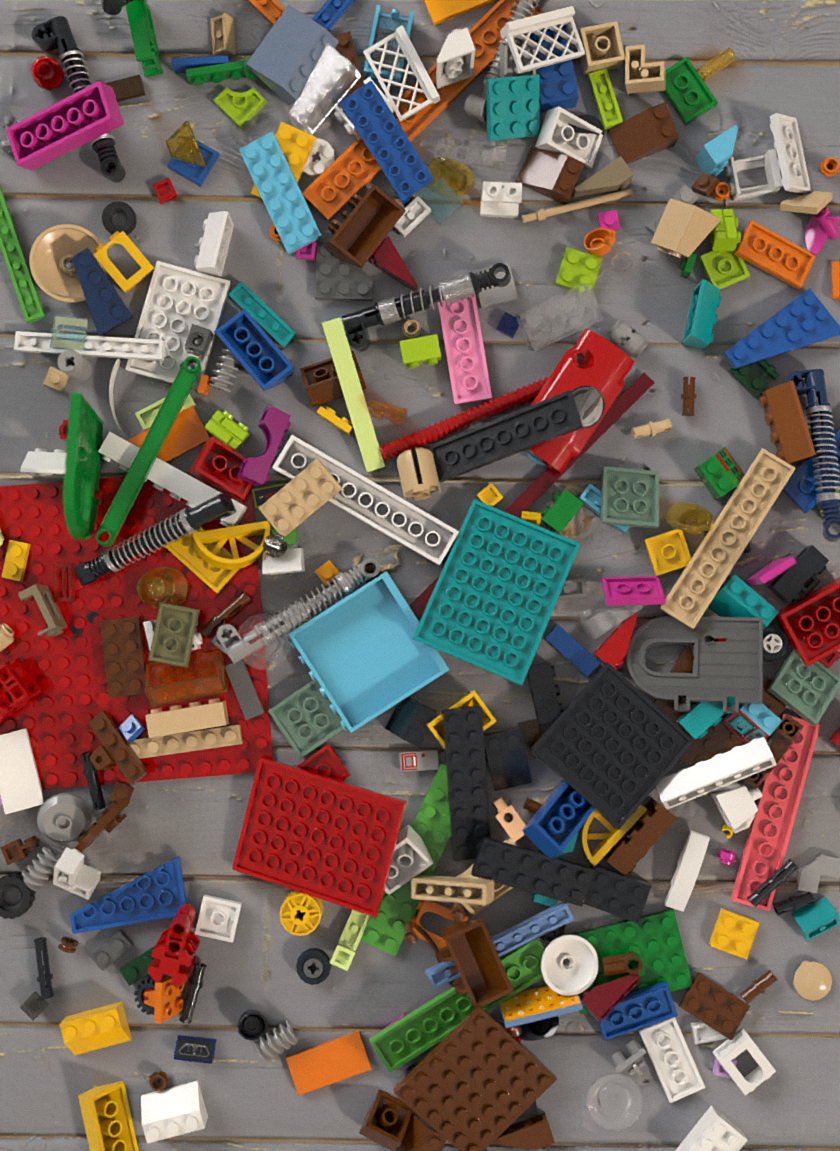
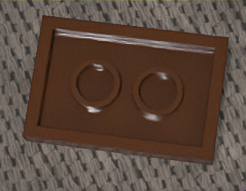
(714, 1006)

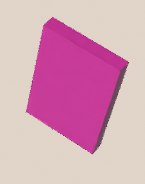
(770, 571)
(633, 590)

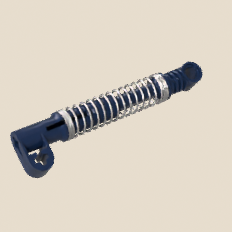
(823, 445)

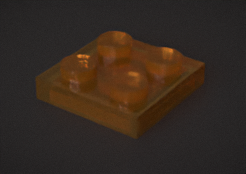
(388, 411)

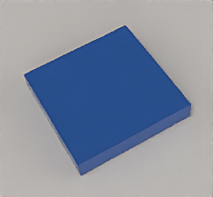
(193, 172)

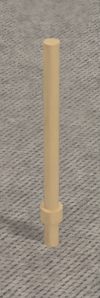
(541, 214)

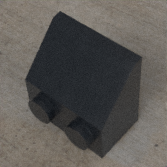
(410, 721)

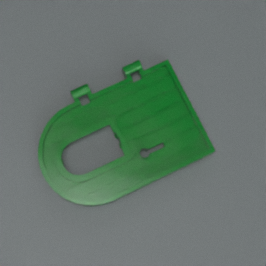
(82, 468)

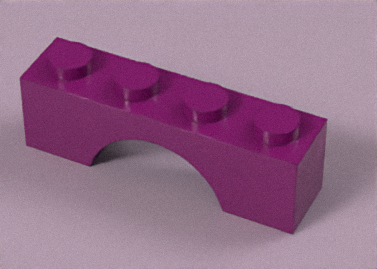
(273, 424)

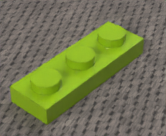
(605, 98)

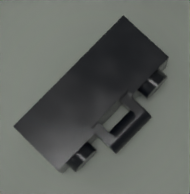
(791, 581)

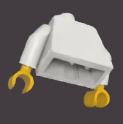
(736, 806)

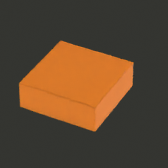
(203, 387)

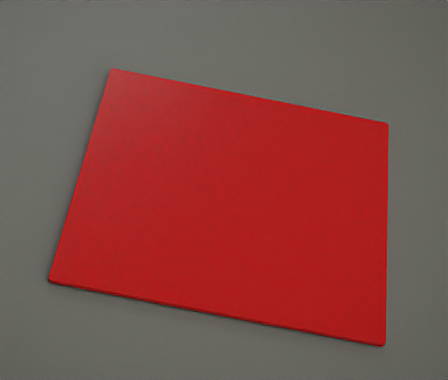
(73, 665)

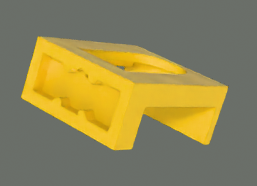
(124, 240)

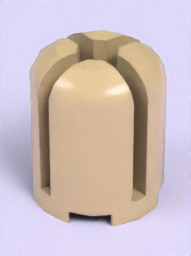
(408, 477)

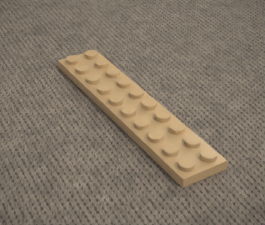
(727, 538)

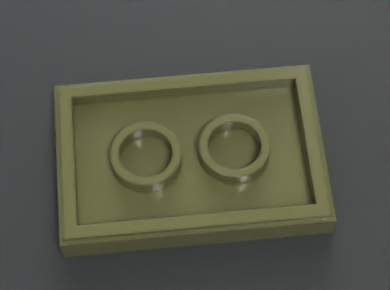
(173, 634)

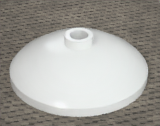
(577, 972)

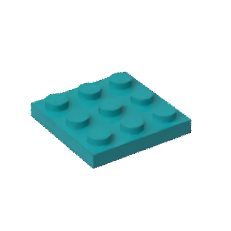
(512, 107)

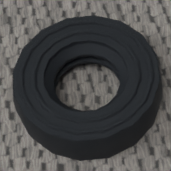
(114, 208)

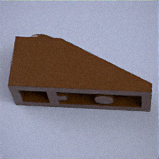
(529, 1134)

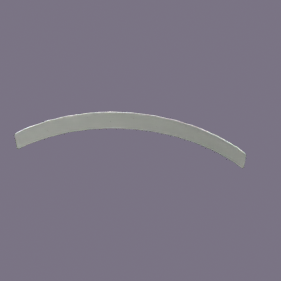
(111, 386)

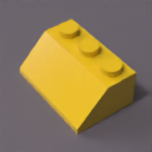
(471, 699)
(95, 1028)

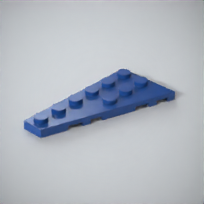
(792, 328)
(144, 899)

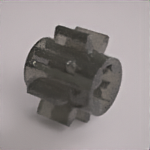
(275, 545)

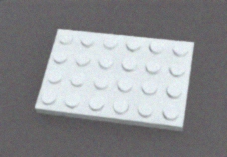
(172, 305)

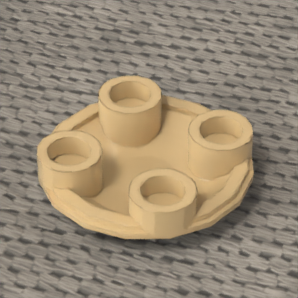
(812, 980)

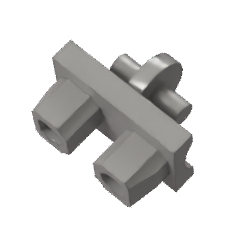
(622, 1063)

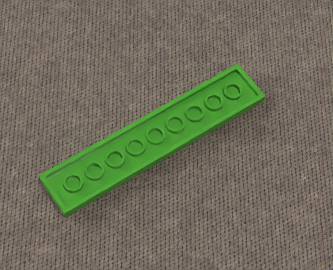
(396, 909)
(446, 1011)

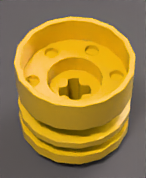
(305, 903)

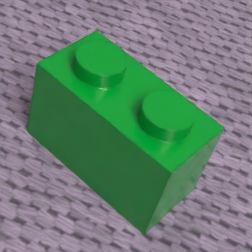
(561, 512)

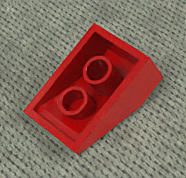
(219, 467)

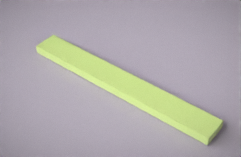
(353, 394)

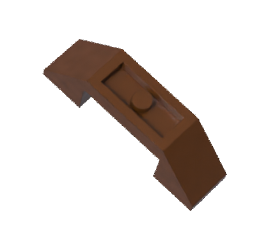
(779, 744)

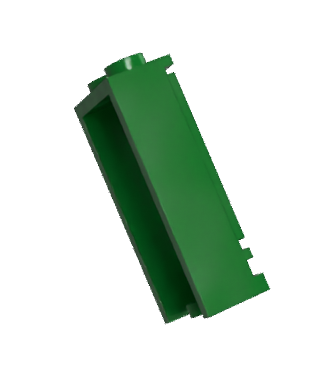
(144, 37)

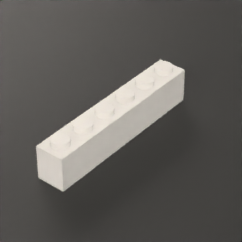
(715, 773)

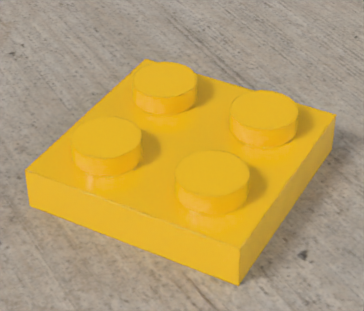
(668, 551)
(733, 933)

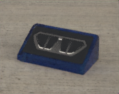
(195, 1049)

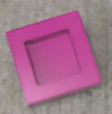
(609, 220)
(307, 252)

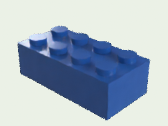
(558, 80)
(558, 820)

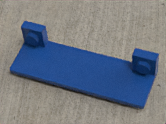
(386, 141)

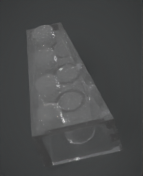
(324, 89)

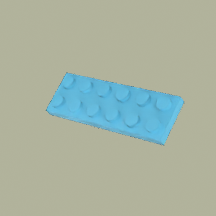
(280, 192)

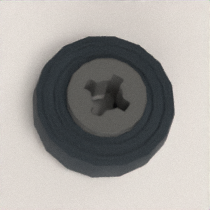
(315, 958)

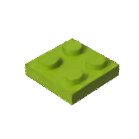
(724, 268)
(577, 269)

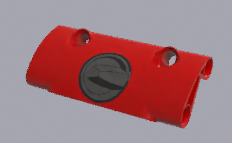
(595, 384)

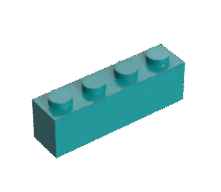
(701, 717)

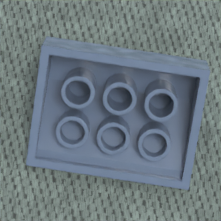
(290, 53)

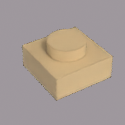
(56, 379)

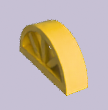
(231, 534)
(609, 839)

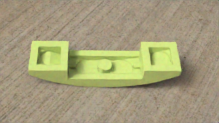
(349, 939)

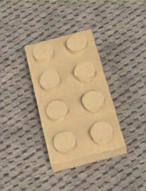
(300, 498)

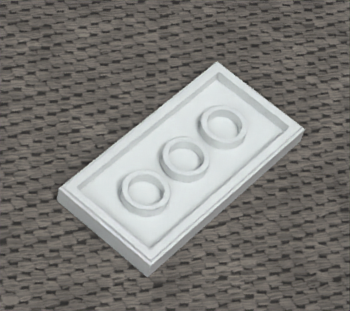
(18, 773)
(671, 1059)

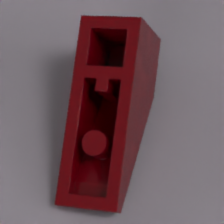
(391, 263)
(607, 996)

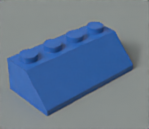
(255, 350)

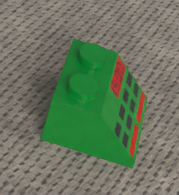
(720, 473)

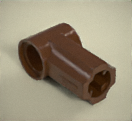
(619, 964)

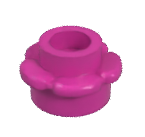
(726, 856)

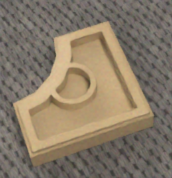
(808, 204)

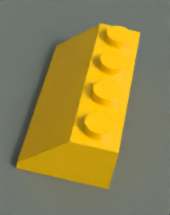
(108, 1118)

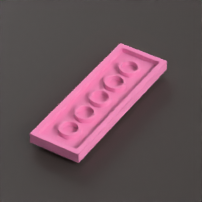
(465, 351)

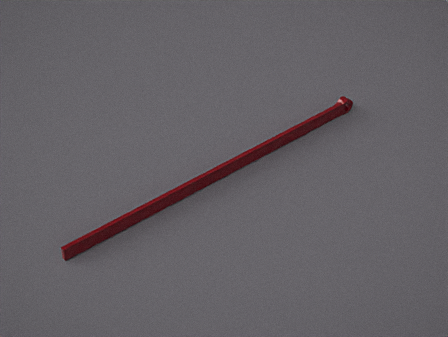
(549, 477)

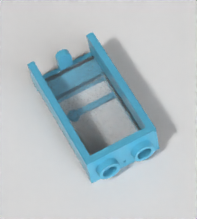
(383, 27)

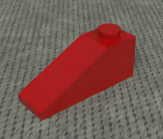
(617, 643)

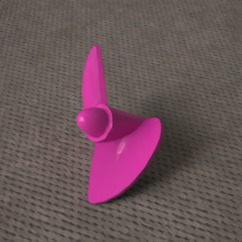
(819, 229)

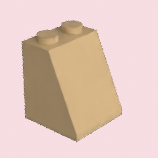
(683, 228)

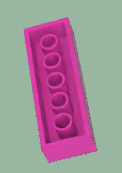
(65, 126)

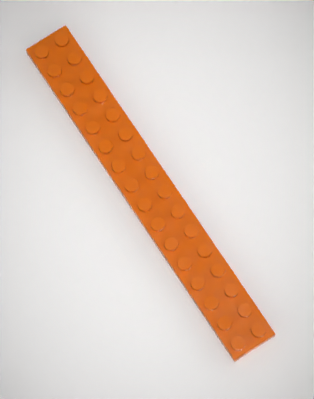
(358, 167)

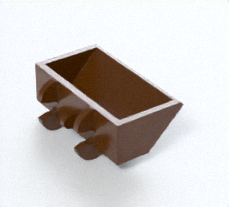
(364, 226)
(475, 961)

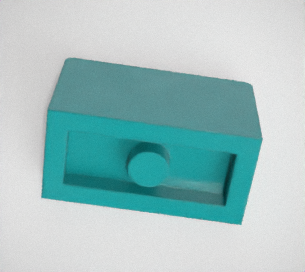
(816, 919)

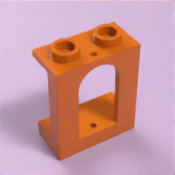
(438, 908)

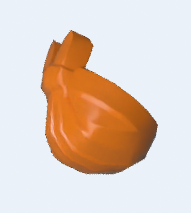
(599, 241)

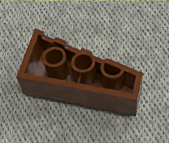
(640, 837)

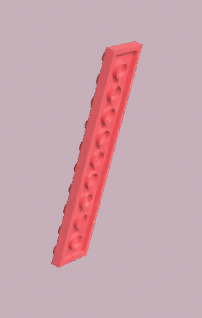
(775, 817)

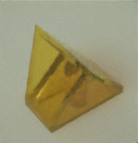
(184, 146)

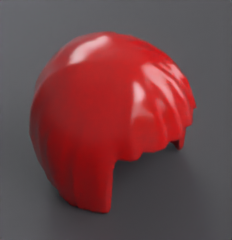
(47, 73)

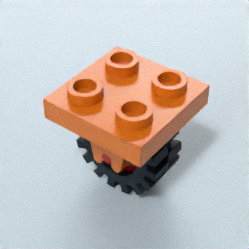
(160, 998)

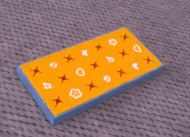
(537, 1005)

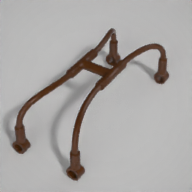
(458, 915)

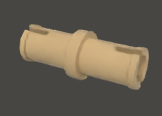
(651, 428)

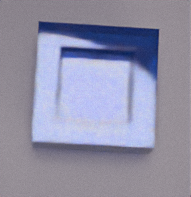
(508, 325)

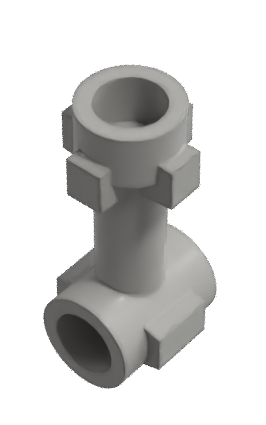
(8, 121)

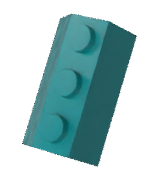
(702, 315)
(740, 600)

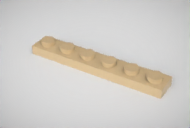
(187, 741)

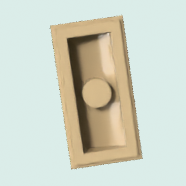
(223, 35)

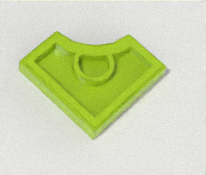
(240, 105)

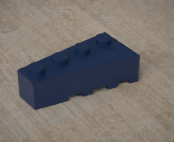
(101, 296)

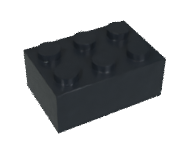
(617, 893)

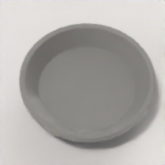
(64, 818)

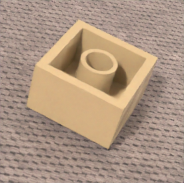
(602, 47)

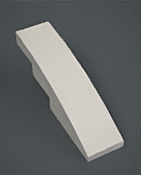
(687, 870)

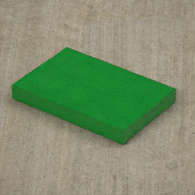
(687, 91)

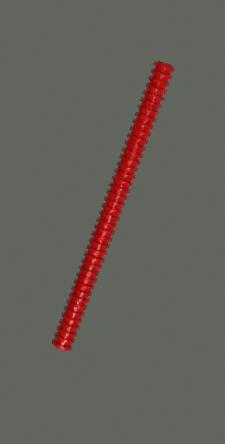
(458, 422)

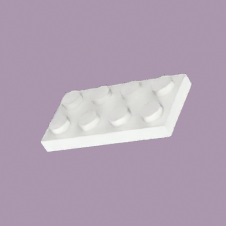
(790, 153)

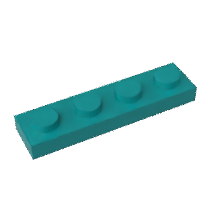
(262, 314)

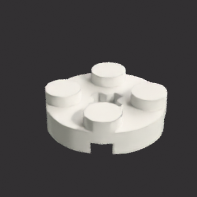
(325, 152)

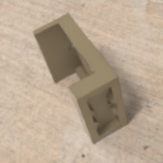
(55, 622)

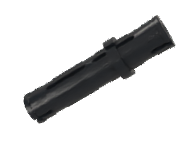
(93, 781)
(772, 882)
(194, 984)
(46, 991)

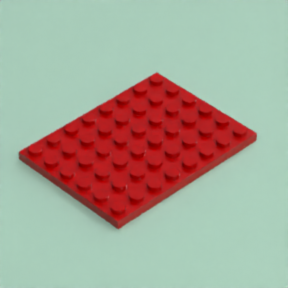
(319, 836)

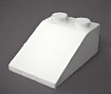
(560, 137)

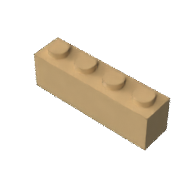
(187, 719)
(452, 889)

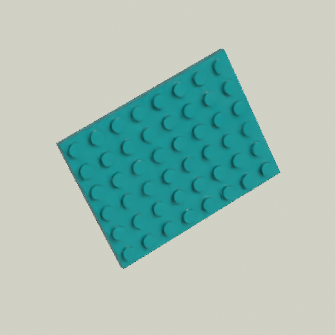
(496, 592)

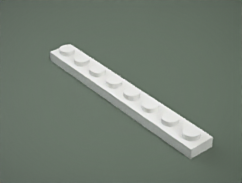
(94, 346)

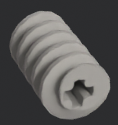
(74, 365)
(225, 371)
(42, 869)
(276, 1043)

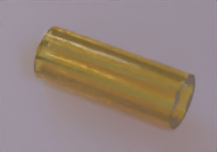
(716, 64)

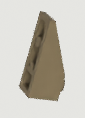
(607, 180)

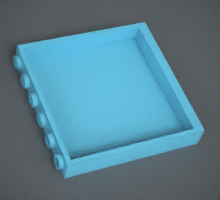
(366, 652)

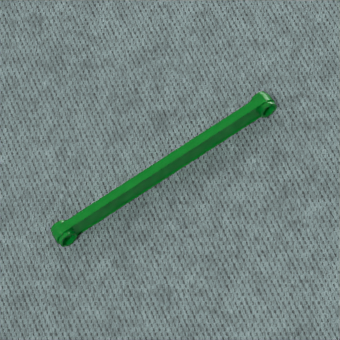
(148, 451)

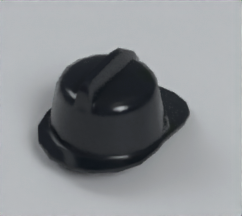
(539, 1029)

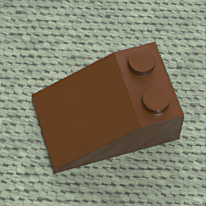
(644, 134)
(550, 174)

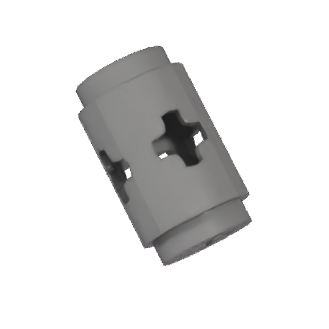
(634, 345)

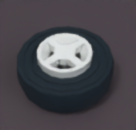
(777, 641)

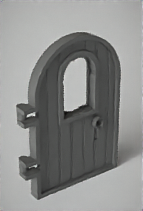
(719, 668)

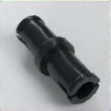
(793, 903)

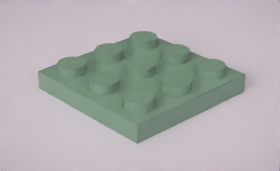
(629, 497)
(805, 688)
(306, 718)

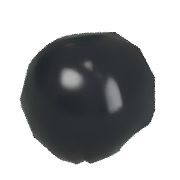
(252, 1025)

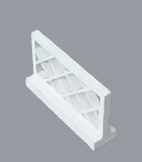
(535, 25)
(418, 71)

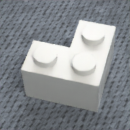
(74, 875)

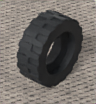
(27, 896)

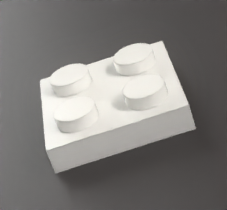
(218, 918)

